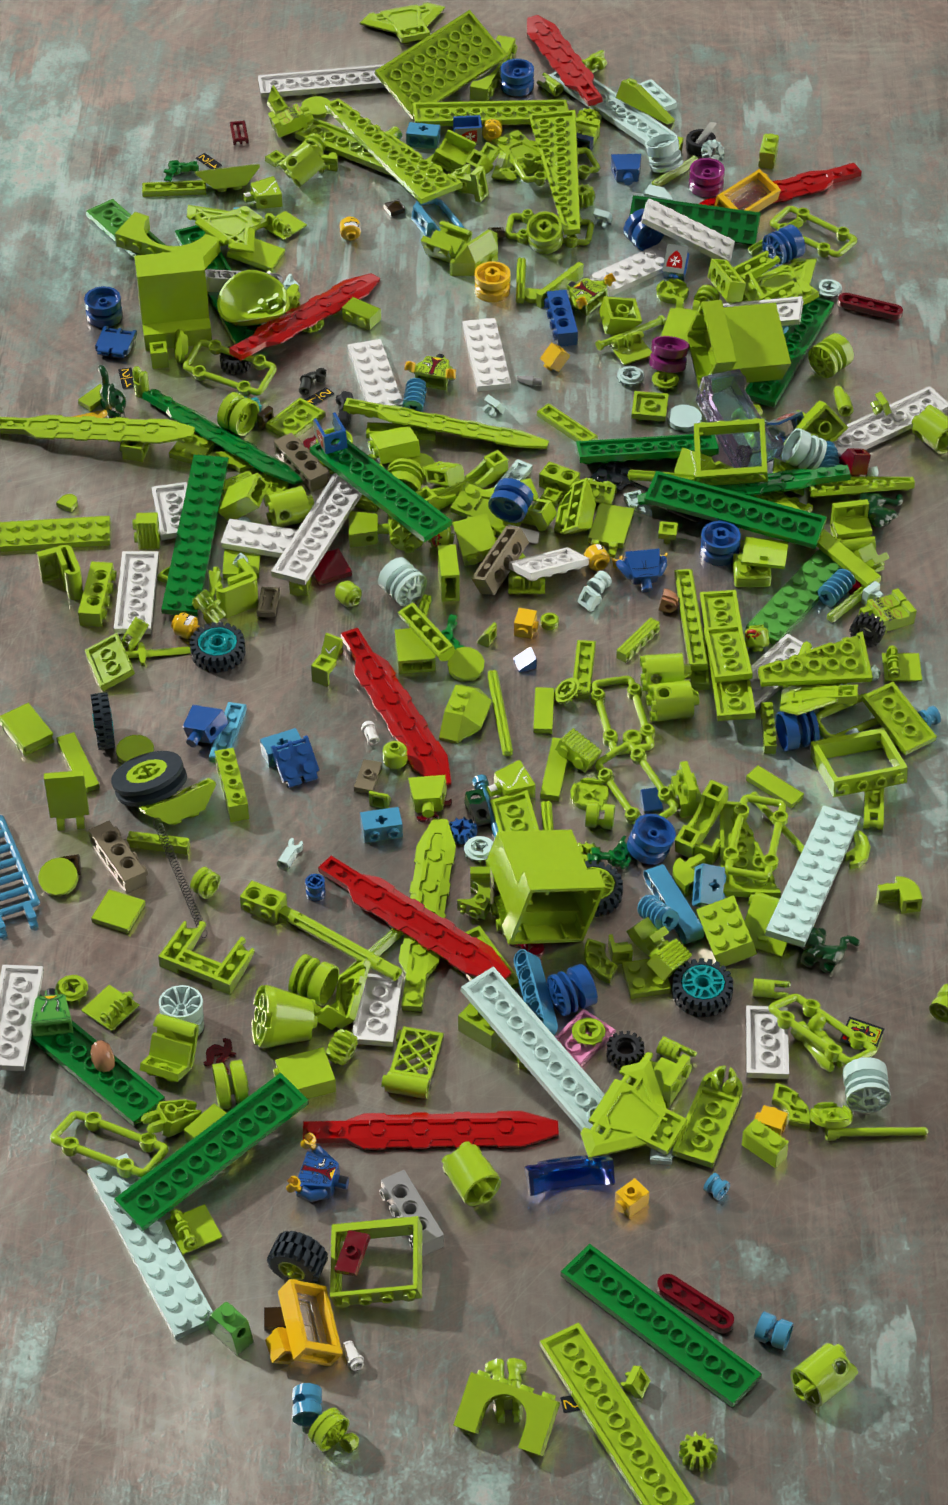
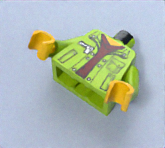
(589, 294)
(433, 370)

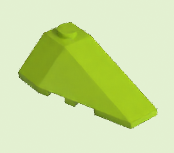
(822, 423)

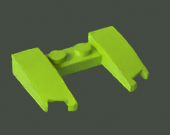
(756, 267)
(223, 976)

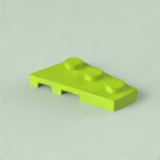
(350, 990)

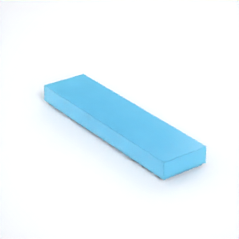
(226, 739)

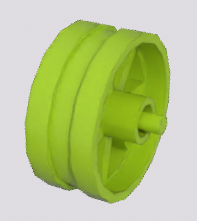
(328, 1429)

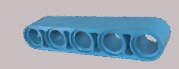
(666, 890)
(535, 988)

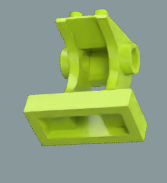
(470, 182)
(481, 885)

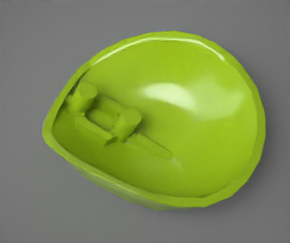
(252, 298)

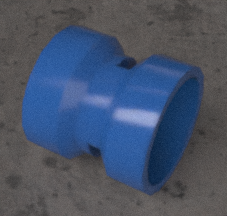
(315, 887)

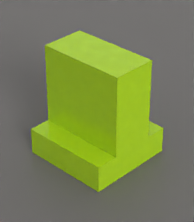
(173, 296)
(738, 339)
(544, 886)

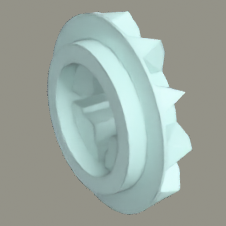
(711, 144)
(823, 285)
(636, 373)
(480, 842)

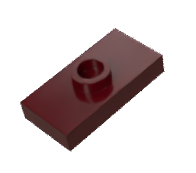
(352, 1253)

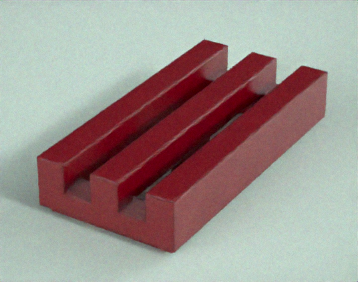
(240, 139)

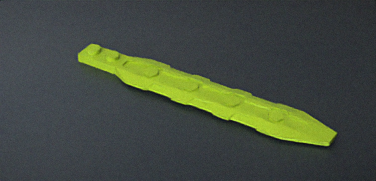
(443, 423)
(92, 428)
(430, 887)

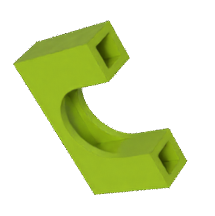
(539, 1409)

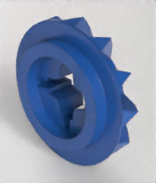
(469, 831)

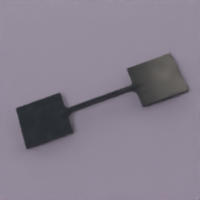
(619, 476)

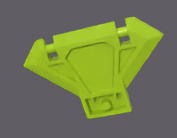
(407, 22)
(513, 146)
(232, 227)
(799, 271)
(474, 502)
(805, 698)
(632, 1115)

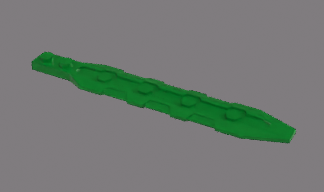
(213, 432)
(785, 481)

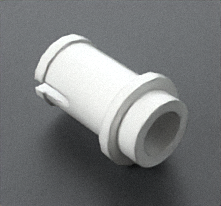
(368, 728)
(354, 1360)

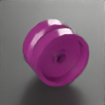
(706, 177)
(669, 354)

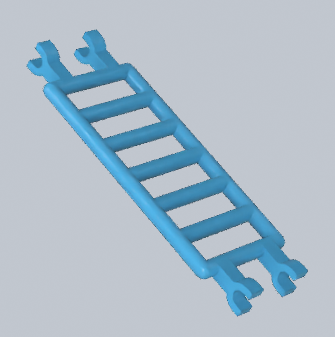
(27, 906)

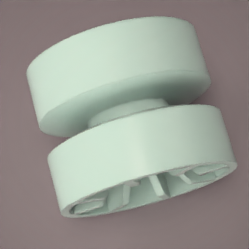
(184, 1004)

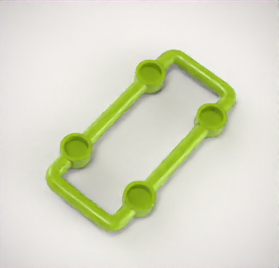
(540, 177)
(570, 241)
(823, 249)
(244, 387)
(634, 692)
(638, 757)
(770, 860)
(812, 1007)
(93, 1122)

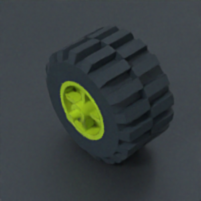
(297, 1257)

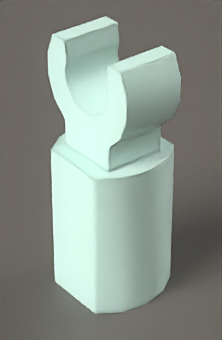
(289, 854)

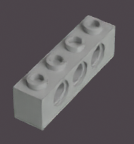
(401, 1186)

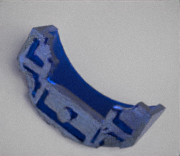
(569, 1172)

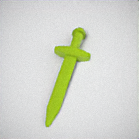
(141, 653)

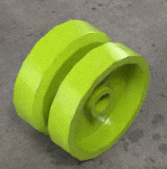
(545, 232)
(237, 414)
(231, 1084)

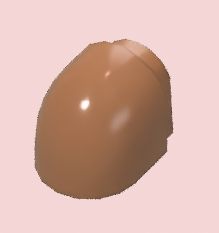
(669, 601)
(102, 1056)

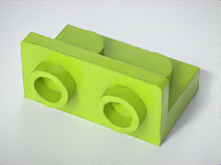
(603, 491)

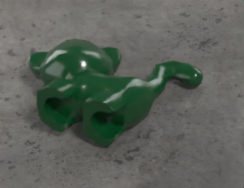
(111, 398)
(877, 514)
(827, 955)

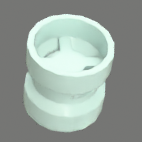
(600, 582)

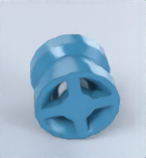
(931, 715)
(716, 1186)

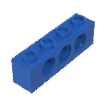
(561, 317)

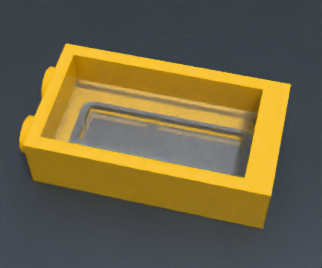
(750, 193)
(309, 1322)

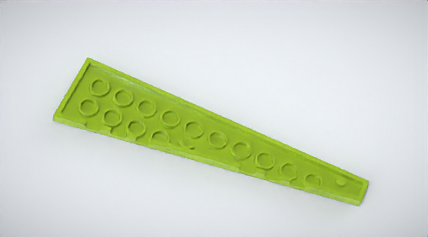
(557, 146)
(399, 159)

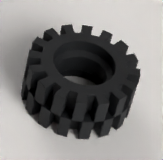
(230, 366)
(873, 624)
(624, 1040)

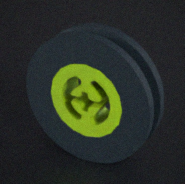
(149, 778)

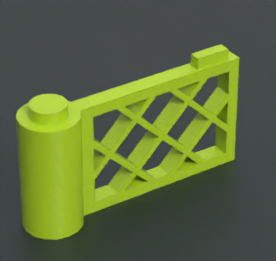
(410, 1081)

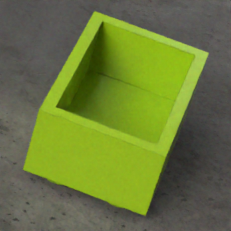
(726, 931)

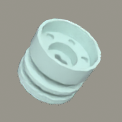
(664, 152)
(804, 450)
(402, 581)
(866, 1085)

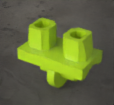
(595, 61)
(330, 161)
(209, 607)

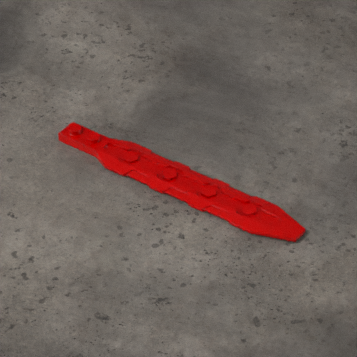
(563, 58)
(809, 182)
(305, 315)
(396, 708)
(415, 920)
(427, 1130)

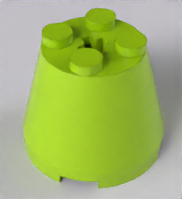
(281, 1017)

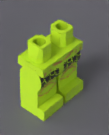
(290, 120)
(892, 609)

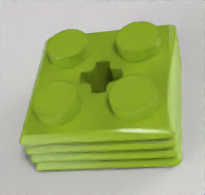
(750, 575)

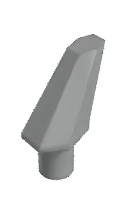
(529, 380)

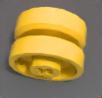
(492, 281)

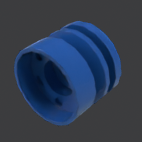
(785, 243)
(796, 729)
(572, 989)

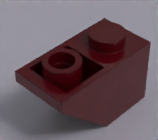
(857, 461)

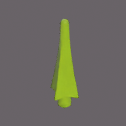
(214, 577)

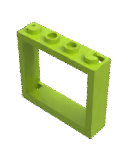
(731, 475)
(856, 743)
(377, 1229)

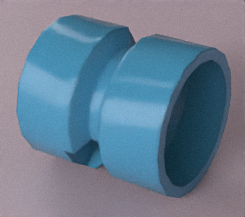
(779, 1337)
(306, 1404)

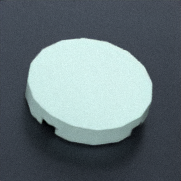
(684, 417)

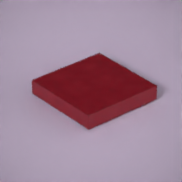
(332, 568)

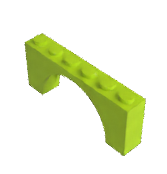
(134, 237)

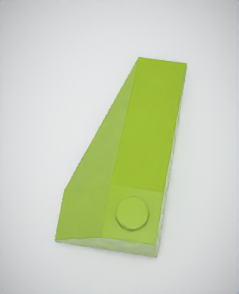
(637, 97)

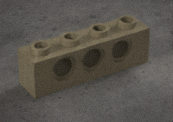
(294, 454)
(496, 564)
(118, 856)

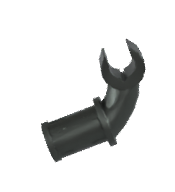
(307, 379)

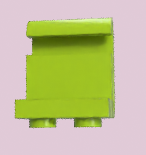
(446, 242)
(851, 524)
(62, 564)
(241, 590)
(171, 1048)
(669, 1075)

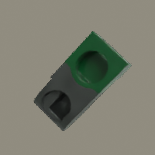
(477, 807)

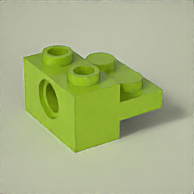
(685, 790)

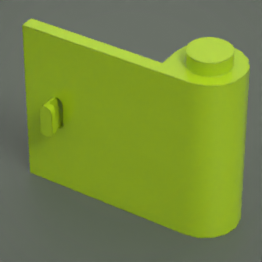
(764, 552)
(757, 919)

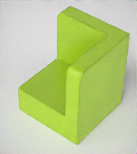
(159, 355)
(322, 668)
(710, 853)
(620, 951)
(330, 1015)

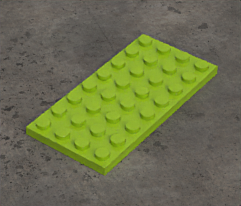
(441, 63)

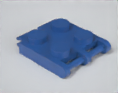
(116, 343)
(296, 762)

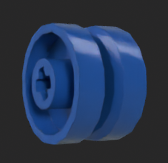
(517, 77)
(639, 233)
(103, 306)
(510, 500)
(719, 543)
(651, 839)

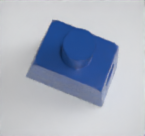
(626, 167)
(204, 724)

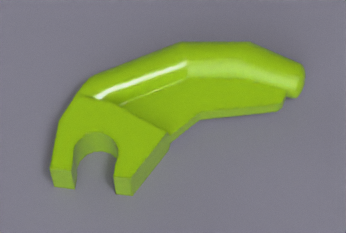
(860, 853)

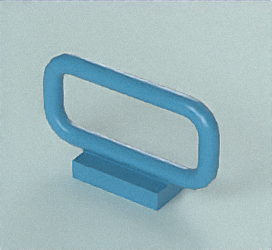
(425, 222)

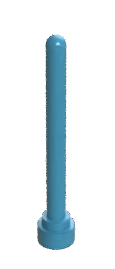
(479, 782)

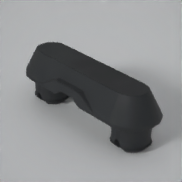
(344, 417)

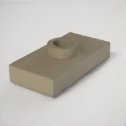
(268, 602)
(367, 776)

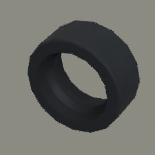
(694, 148)

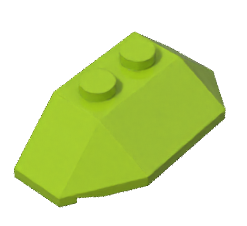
(228, 177)
(477, 251)
(576, 509)
(464, 713)
(183, 803)

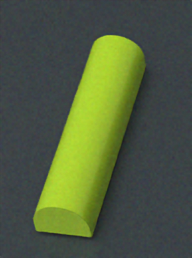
(427, 632)

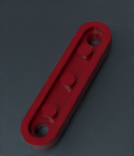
(870, 306)
(695, 1303)

